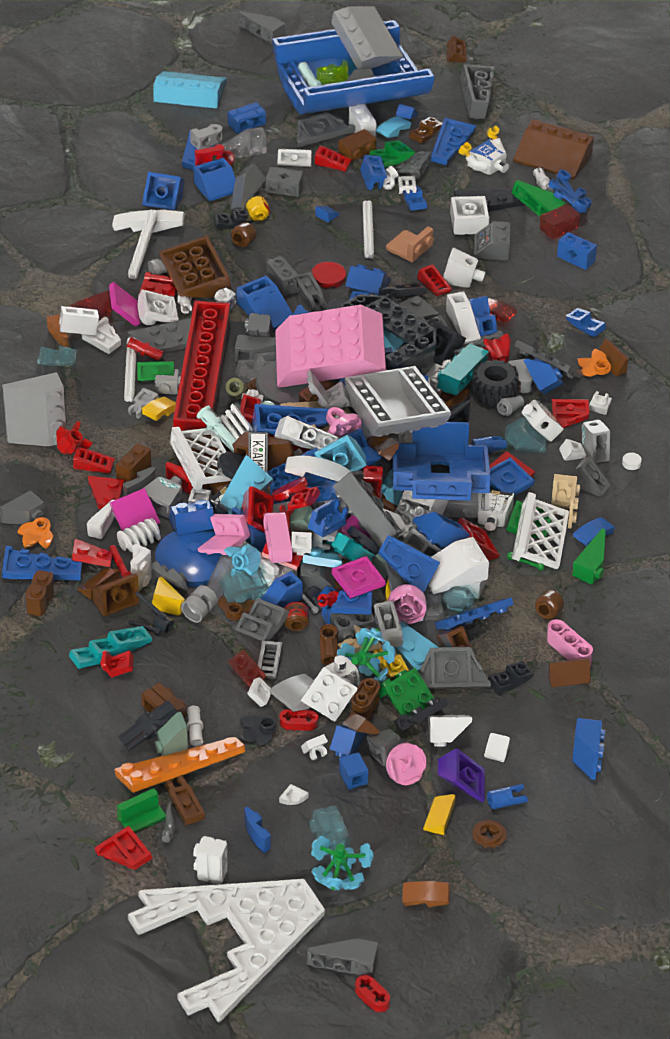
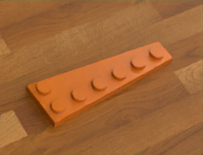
(163, 768)

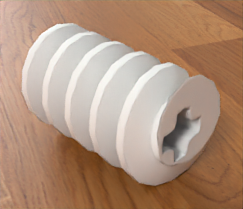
(138, 534)

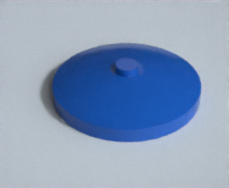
(183, 555)

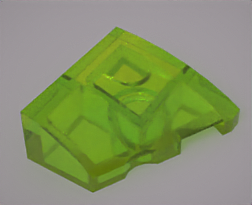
(332, 73)

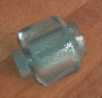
(458, 599)

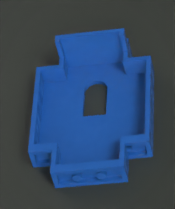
(443, 446)

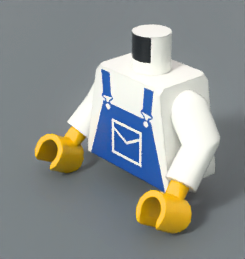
(488, 156)

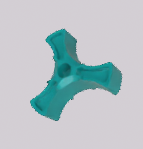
(349, 548)

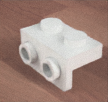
(141, 565)

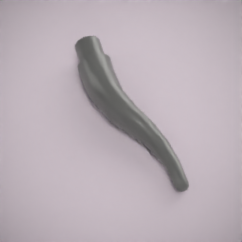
(169, 824)

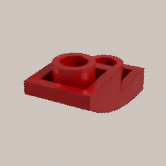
(304, 498)

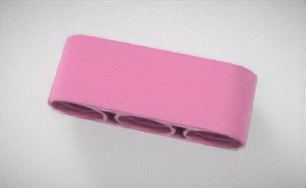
(277, 537)
(568, 642)

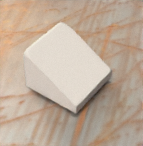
(572, 450)
(497, 747)

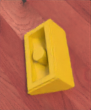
(440, 814)

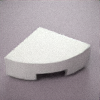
(293, 796)

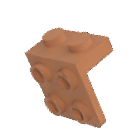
(410, 245)

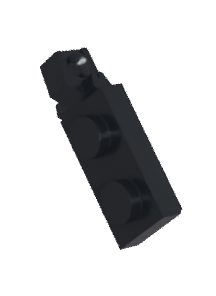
(402, 290)
(419, 714)

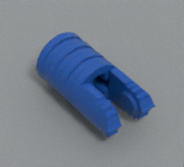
(493, 443)
(504, 797)

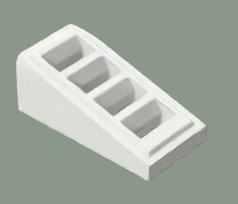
(100, 522)

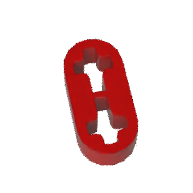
(298, 720)
(369, 995)

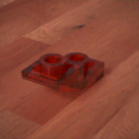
(502, 311)
(246, 668)

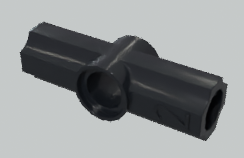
(147, 725)

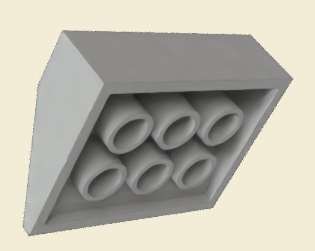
(365, 36)
(34, 410)

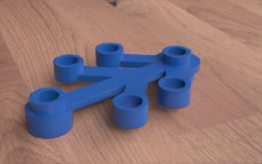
(568, 193)

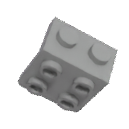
(332, 397)

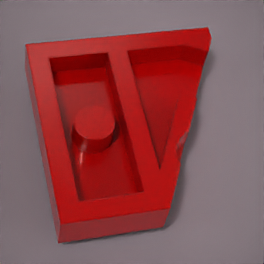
(105, 489)

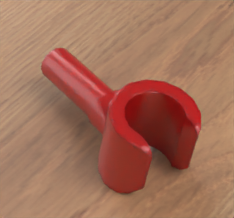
(282, 508)

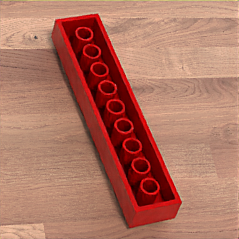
(202, 363)

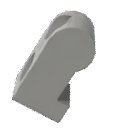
(206, 137)
(525, 378)

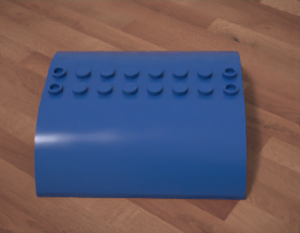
(318, 49)

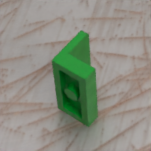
(148, 370)
(140, 811)

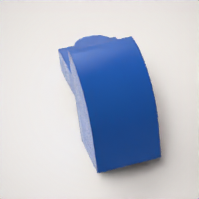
(484, 320)

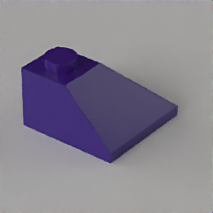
(463, 773)

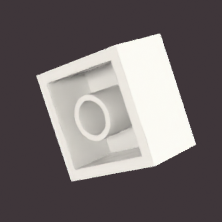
(468, 214)

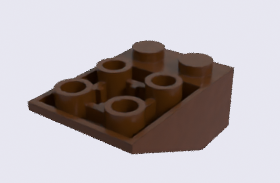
(278, 449)

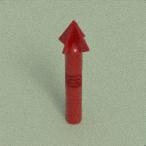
(118, 560)

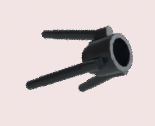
(161, 621)

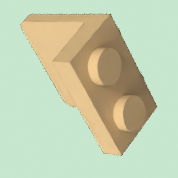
(564, 493)

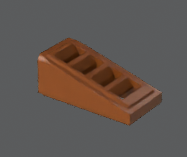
(54, 329)

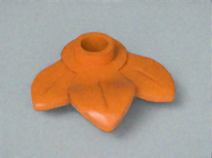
(595, 365)
(33, 533)

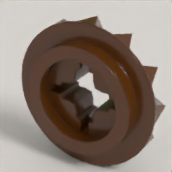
(494, 828)

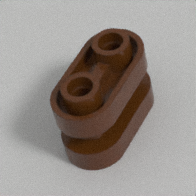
(366, 698)

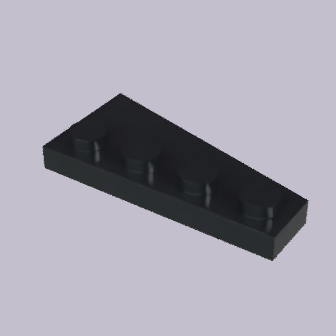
(494, 198)

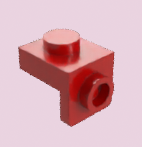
(117, 664)

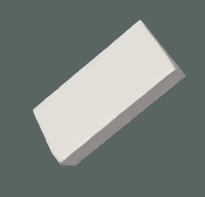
(294, 157)

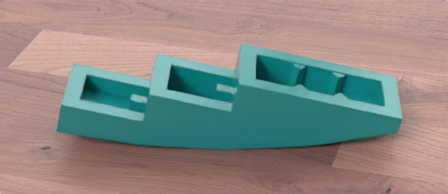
(115, 643)

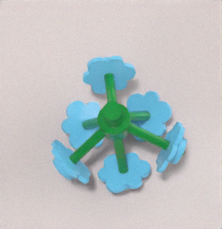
(367, 661)
(343, 859)

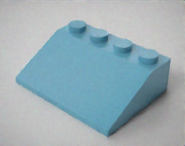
(188, 89)

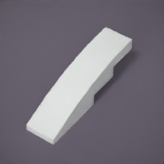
(165, 220)

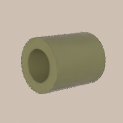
(236, 387)

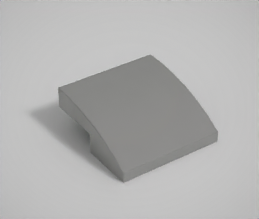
(292, 691)

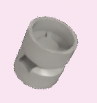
(199, 603)

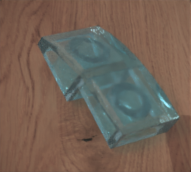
(62, 357)

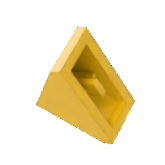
(167, 598)

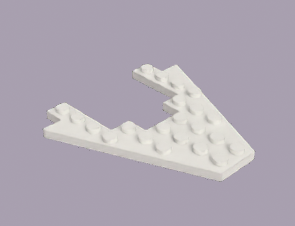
(264, 914)

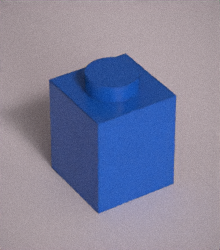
(353, 770)

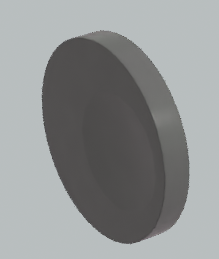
(267, 386)

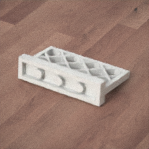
(189, 458)
(525, 530)

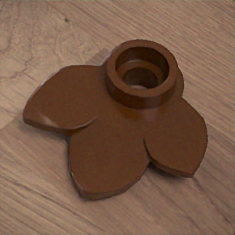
(235, 610)

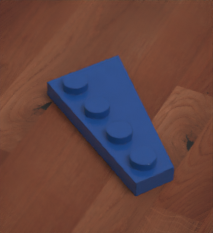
(482, 612)

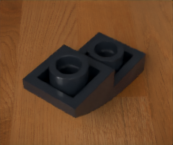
(228, 221)
(512, 677)

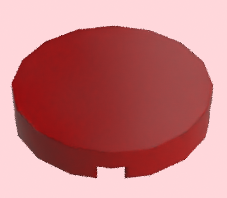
(329, 274)
(289, 489)

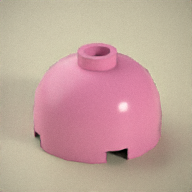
(409, 603)

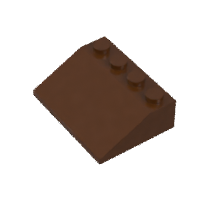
(553, 148)
(195, 268)

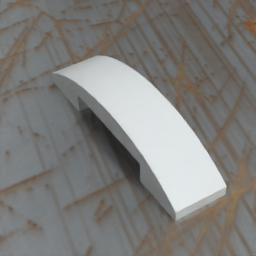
(300, 464)

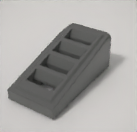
(270, 646)

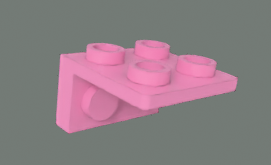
(229, 531)

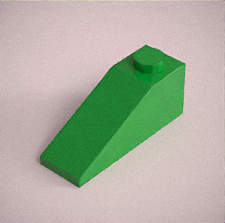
(536, 198)
(590, 562)

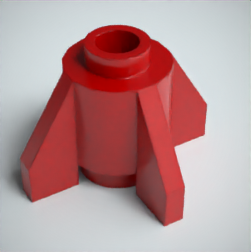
(498, 349)
(71, 439)

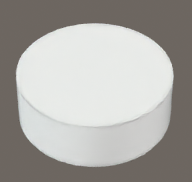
(631, 461)

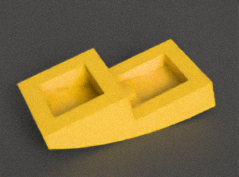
(158, 408)

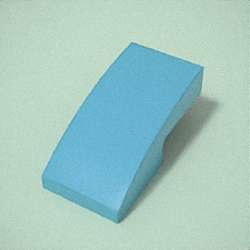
(392, 126)

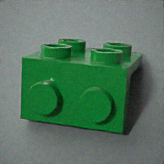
(406, 691)

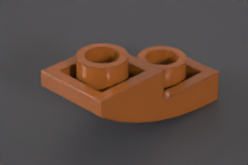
(426, 892)

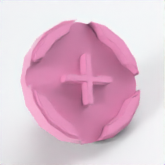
(344, 425)
(406, 763)

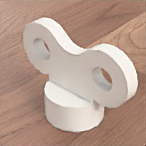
(391, 176)

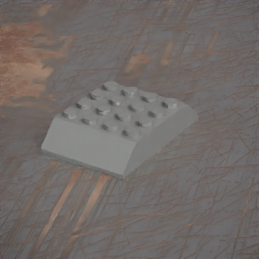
(396, 401)

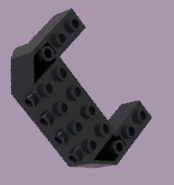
(417, 335)

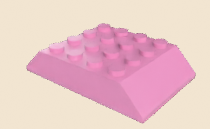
(330, 345)

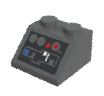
(493, 241)

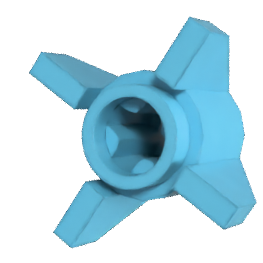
(244, 558)

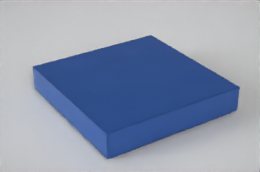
(510, 477)

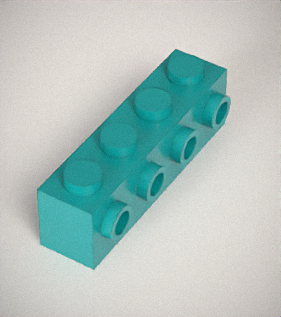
(460, 370)

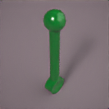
(540, 566)

